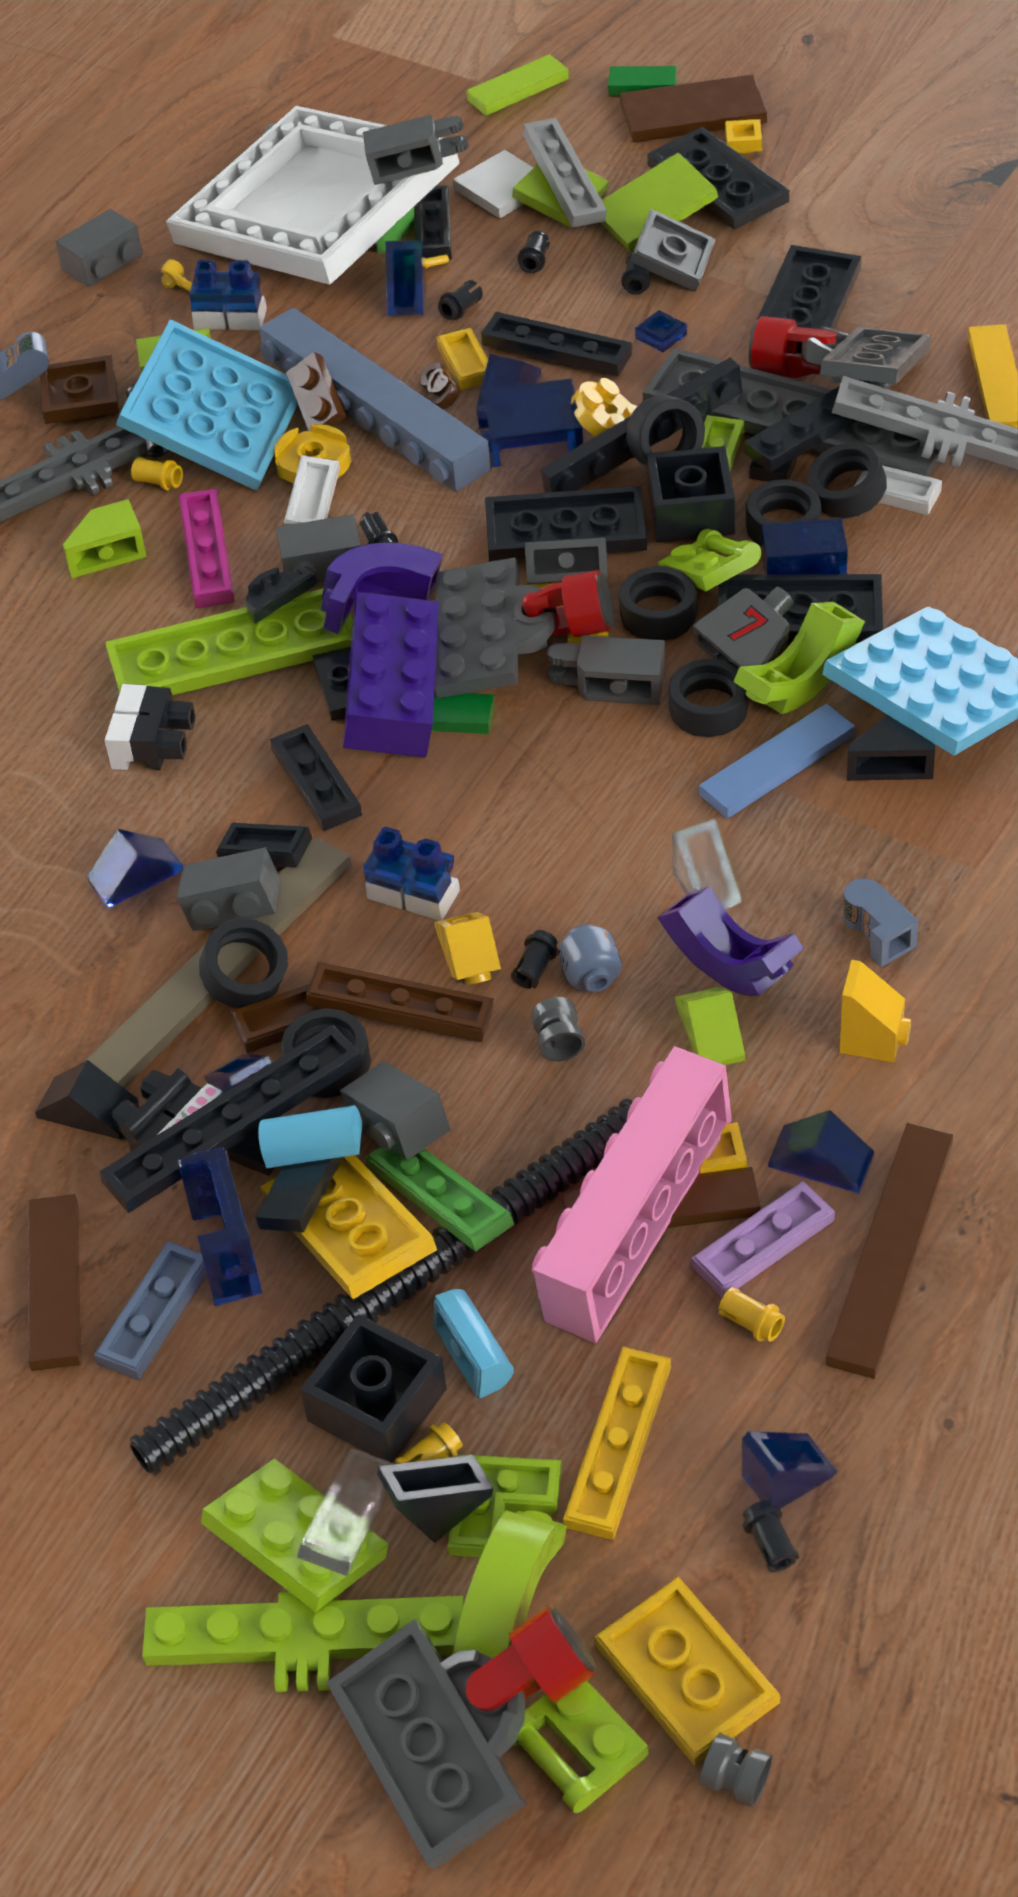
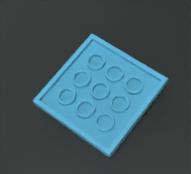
(210, 405)
(933, 679)

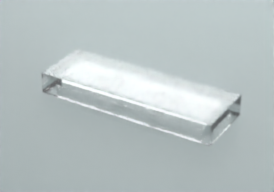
(345, 1514)

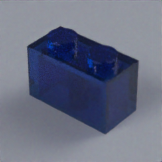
(805, 547)

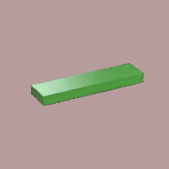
(443, 1195)

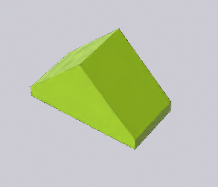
(712, 1024)

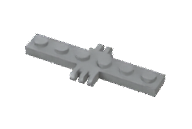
(941, 425)

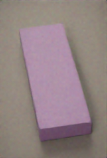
(763, 1239)

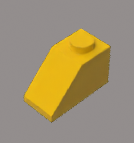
(468, 947)
(871, 1016)

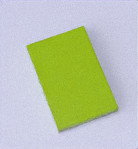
(668, 188)

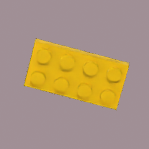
(362, 1230)

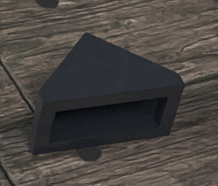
(890, 753)
(84, 1100)
(436, 1491)

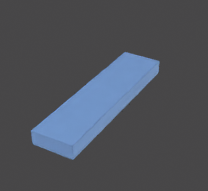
(776, 760)

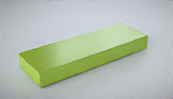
(517, 84)

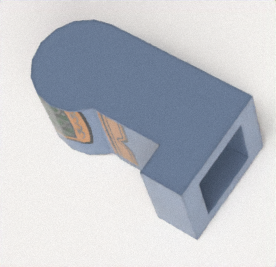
(22, 362)
(881, 920)

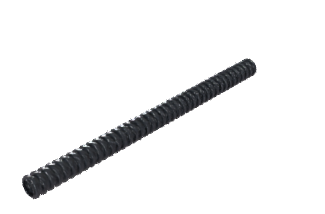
(324, 1329)

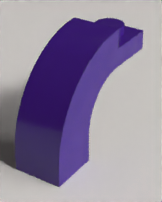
(377, 569)
(723, 948)

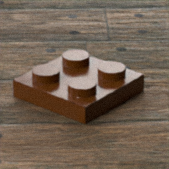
(79, 390)

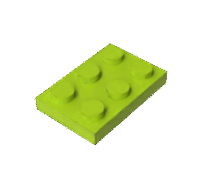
(266, 1524)

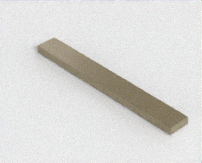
(184, 994)

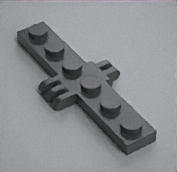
(70, 467)

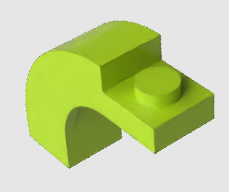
(798, 671)
(507, 1580)

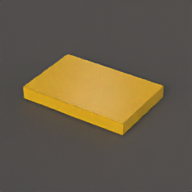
(686, 1669)

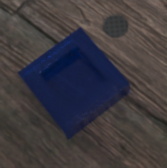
(661, 331)

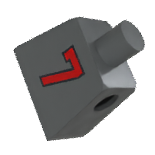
(746, 628)

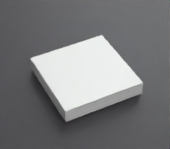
(492, 183)

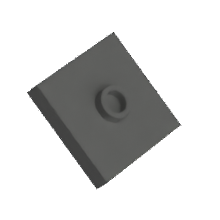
(672, 250)

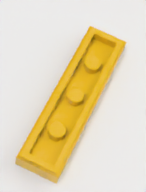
(995, 372)
(617, 1443)

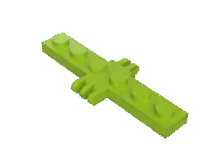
(292, 1633)

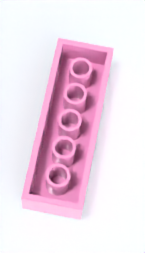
(632, 1194)

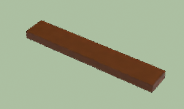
(889, 1251)

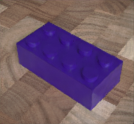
(391, 675)

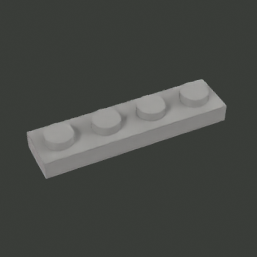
(564, 172)

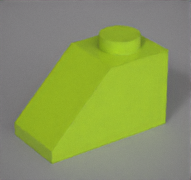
(104, 540)

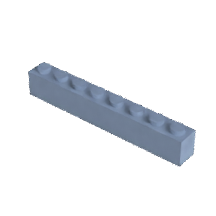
(381, 402)

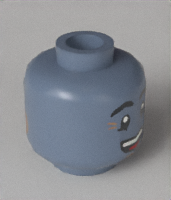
(590, 958)

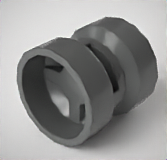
(557, 1029)
(736, 1769)

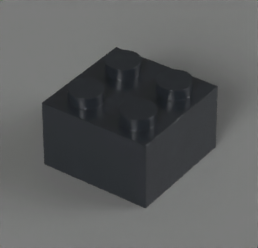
(690, 493)
(374, 1389)

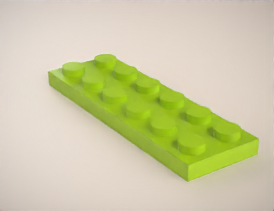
(225, 647)

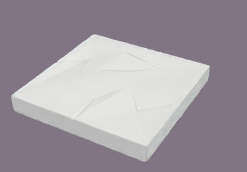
(301, 199)

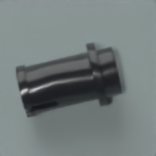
(532, 256)
(635, 278)
(455, 303)
(539, 949)
(764, 1524)

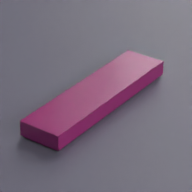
(206, 548)

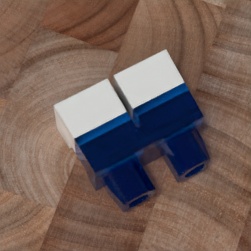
(226, 297)
(410, 875)

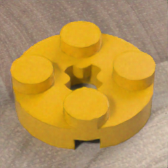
(600, 406)
(321, 440)

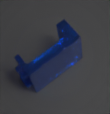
(529, 416)
(228, 1251)

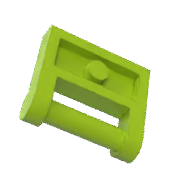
(708, 568)
(592, 1733)

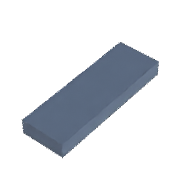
(152, 1311)

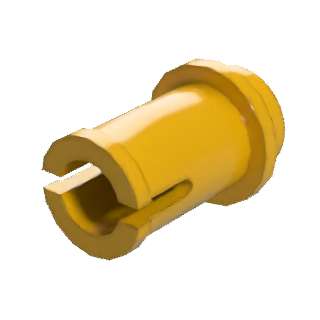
(165, 474)
(762, 1320)
(439, 1444)

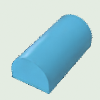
(310, 1136)
(470, 1343)

